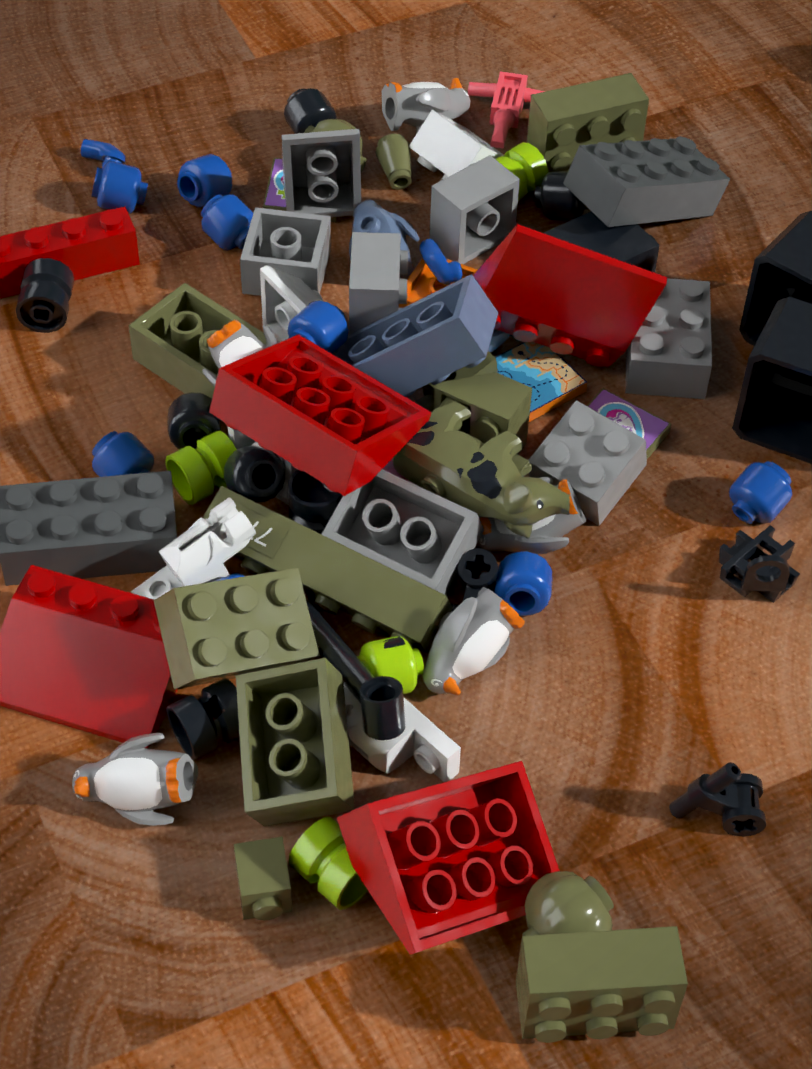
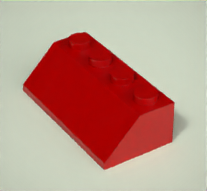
(84, 244)

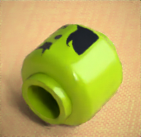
(393, 659)

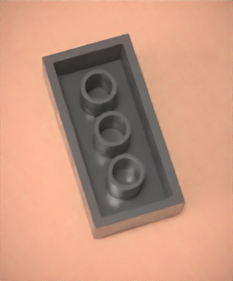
(646, 181)
(87, 525)

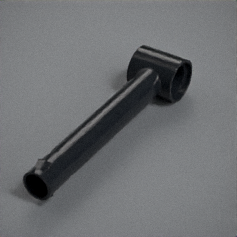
(379, 696)

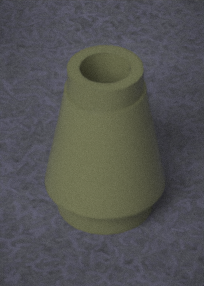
(395, 160)

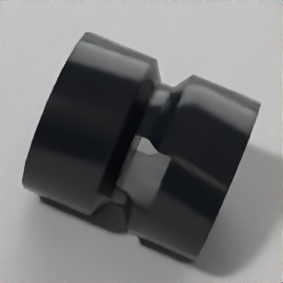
(45, 295)
(311, 501)
(193, 719)

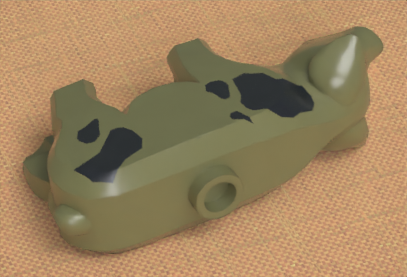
(477, 474)

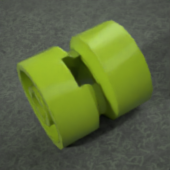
(526, 164)
(202, 468)
(323, 858)

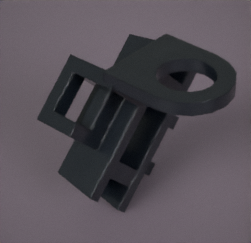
(764, 572)

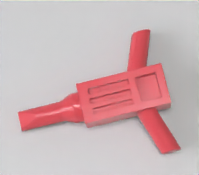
(507, 102)

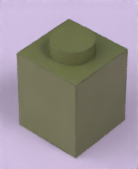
(263, 878)

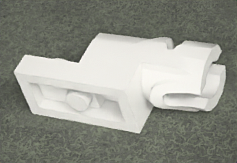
(200, 551)
(421, 738)

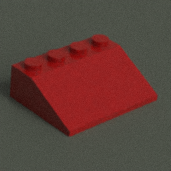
(567, 295)
(316, 412)
(84, 656)
(451, 854)

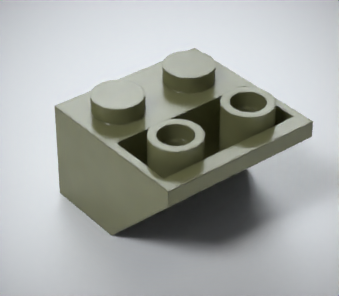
(494, 403)

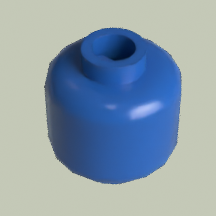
(203, 179)
(119, 186)
(226, 221)
(321, 324)
(121, 455)
(760, 492)
(524, 582)

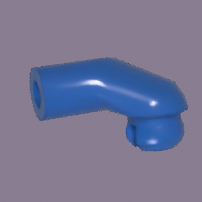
(101, 151)
(436, 261)

